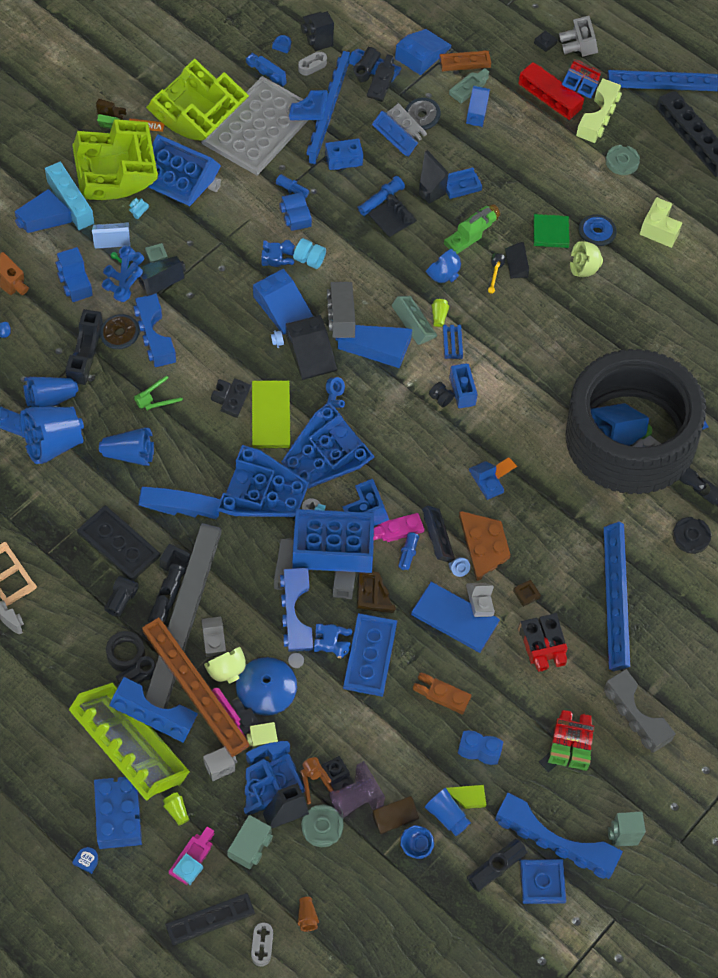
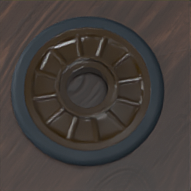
(116, 322)

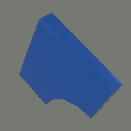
(311, 107)

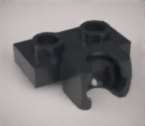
(231, 396)

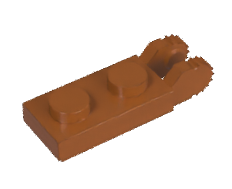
(443, 693)

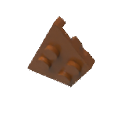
(484, 542)

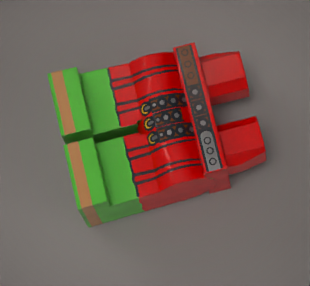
(574, 734)

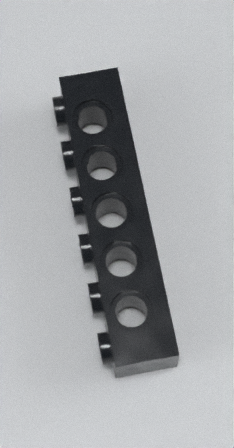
(690, 128)

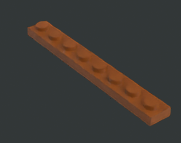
(195, 687)

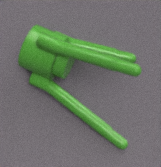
(144, 398)

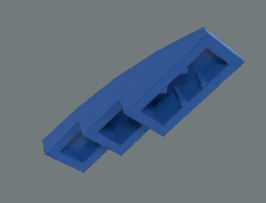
(178, 501)

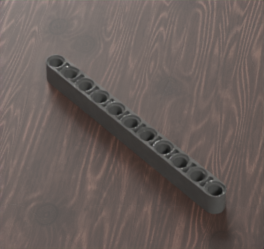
(185, 609)

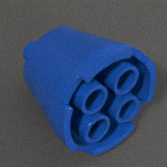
(50, 431)

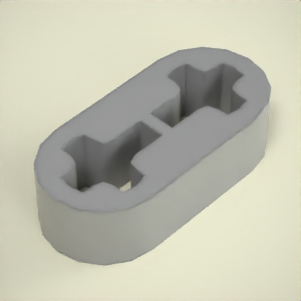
(313, 63)
(256, 944)

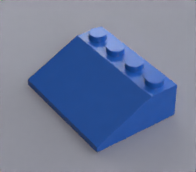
(181, 171)
(333, 541)

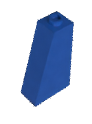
(378, 343)

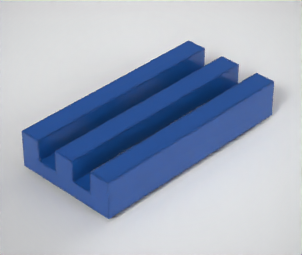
(452, 329)

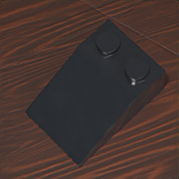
(310, 347)

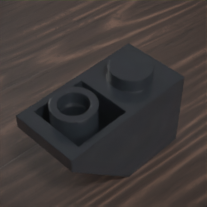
(285, 806)

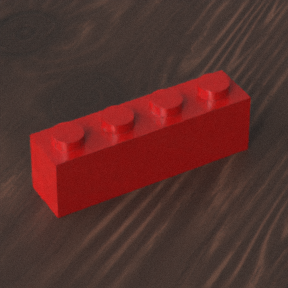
(551, 91)

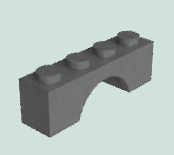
(652, 731)

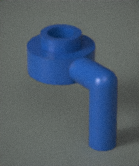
(338, 390)

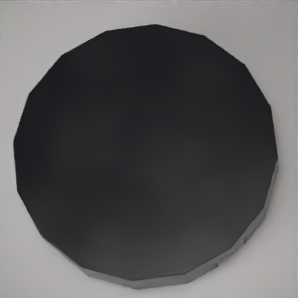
(691, 535)

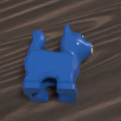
(274, 251)
(329, 639)

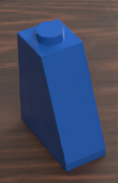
(42, 213)

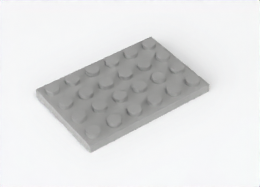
(257, 127)

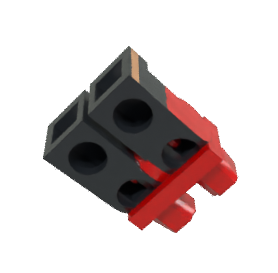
(544, 641)

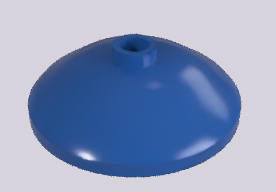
(266, 697)

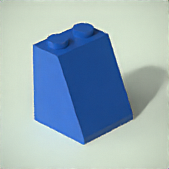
(621, 423)

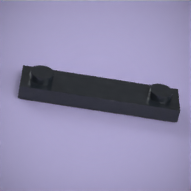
(210, 919)

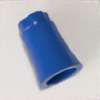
(448, 812)

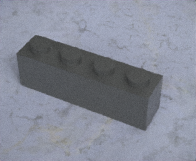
(341, 310)

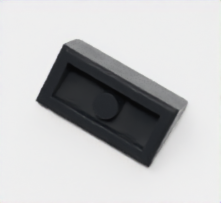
(517, 261)

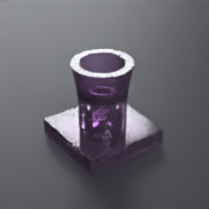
(355, 795)

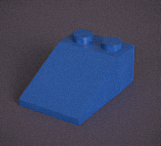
(420, 50)
(281, 299)

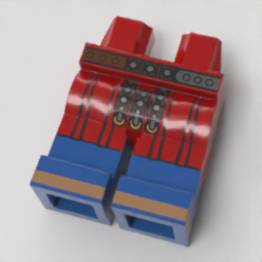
(582, 74)

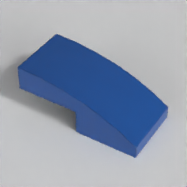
(272, 750)

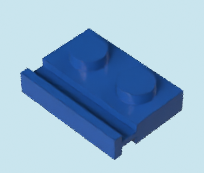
(463, 183)

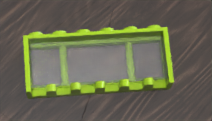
(129, 743)

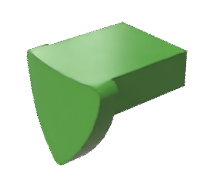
(106, 121)

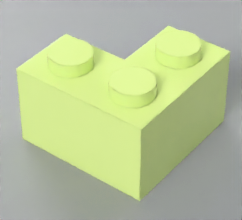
(659, 225)

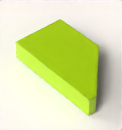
(469, 796)

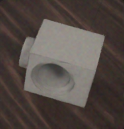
(219, 763)

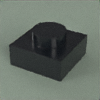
(545, 41)

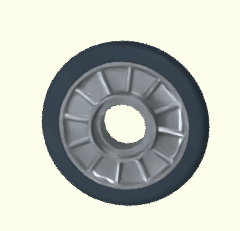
(427, 105)

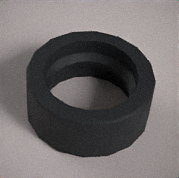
(120, 637)

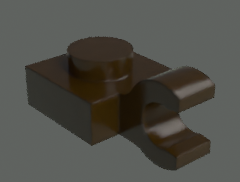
(108, 108)

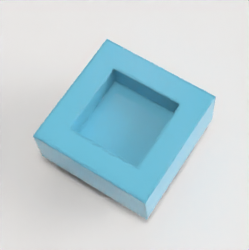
(188, 869)

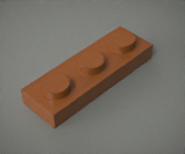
(465, 60)

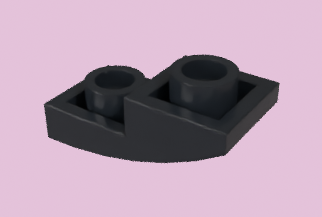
(337, 773)

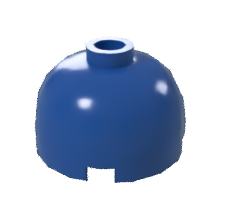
(445, 268)

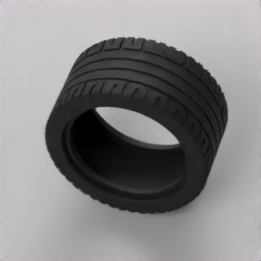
(641, 376)

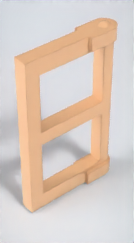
(25, 590)

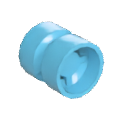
(308, 253)

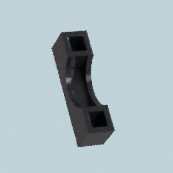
(88, 337)

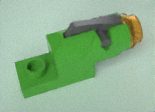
(471, 229)

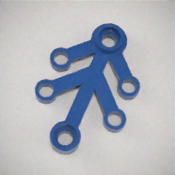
(123, 292)

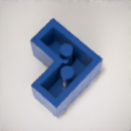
(73, 274)
(369, 502)

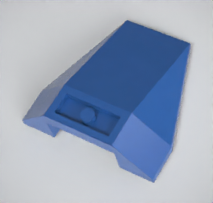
(326, 449)
(262, 487)

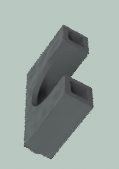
(343, 581)

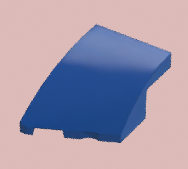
(266, 779)

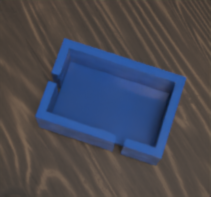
(116, 811)

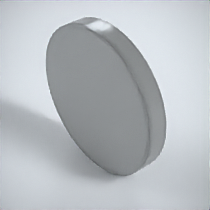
(296, 660)

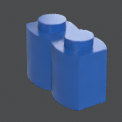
(296, 211)
(485, 749)

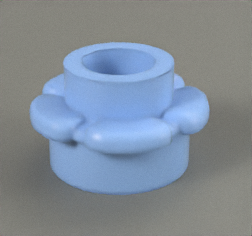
(277, 338)

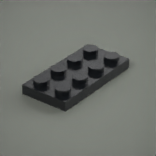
(118, 543)

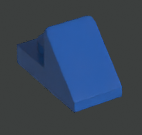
(486, 479)

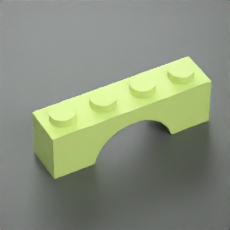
(592, 123)

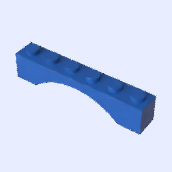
(595, 856)

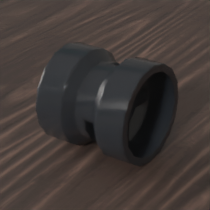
(441, 394)

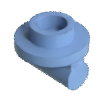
(460, 566)

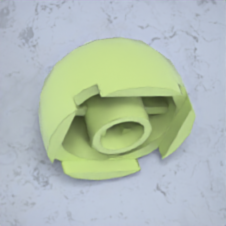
(586, 259)
(227, 666)

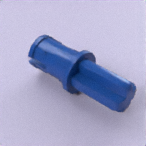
(291, 185)
(408, 551)

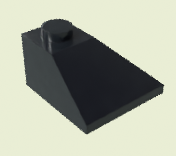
(433, 179)

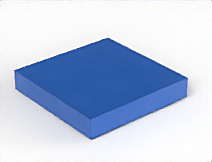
(542, 881)

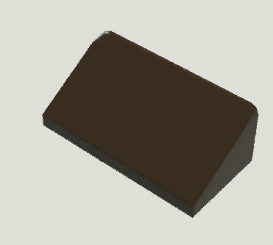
(395, 814)

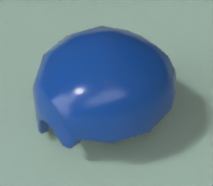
(417, 842)

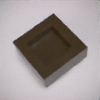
(526, 593)

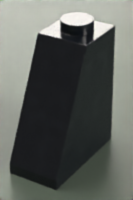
(161, 274)

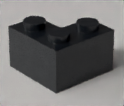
(319, 30)

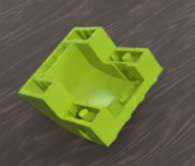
(191, 94)
(115, 162)

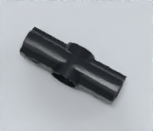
(487, 873)

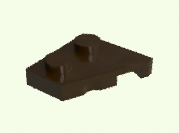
(372, 593)

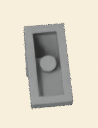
(480, 599)
(213, 636)

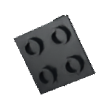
(392, 216)

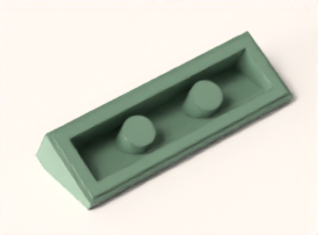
(413, 319)

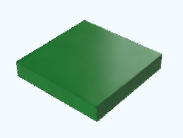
(551, 230)

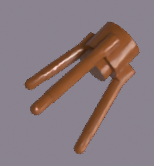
(314, 770)

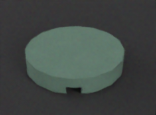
(622, 160)
(322, 826)

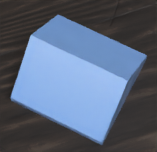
(111, 235)

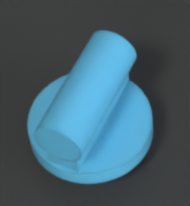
(138, 207)

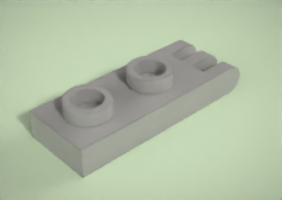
(403, 118)

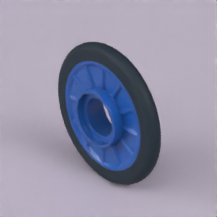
(597, 221)

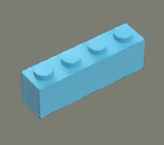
(69, 195)

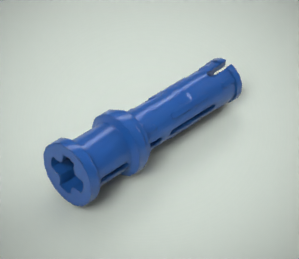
(386, 189)

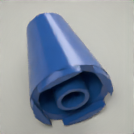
(48, 391)
(129, 447)

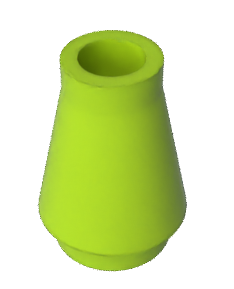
(439, 309)
(175, 806)

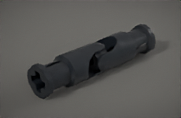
(699, 483)
(169, 586)

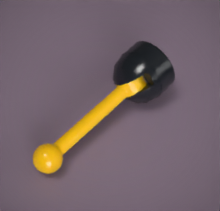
(497, 261)

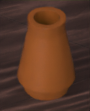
(307, 915)

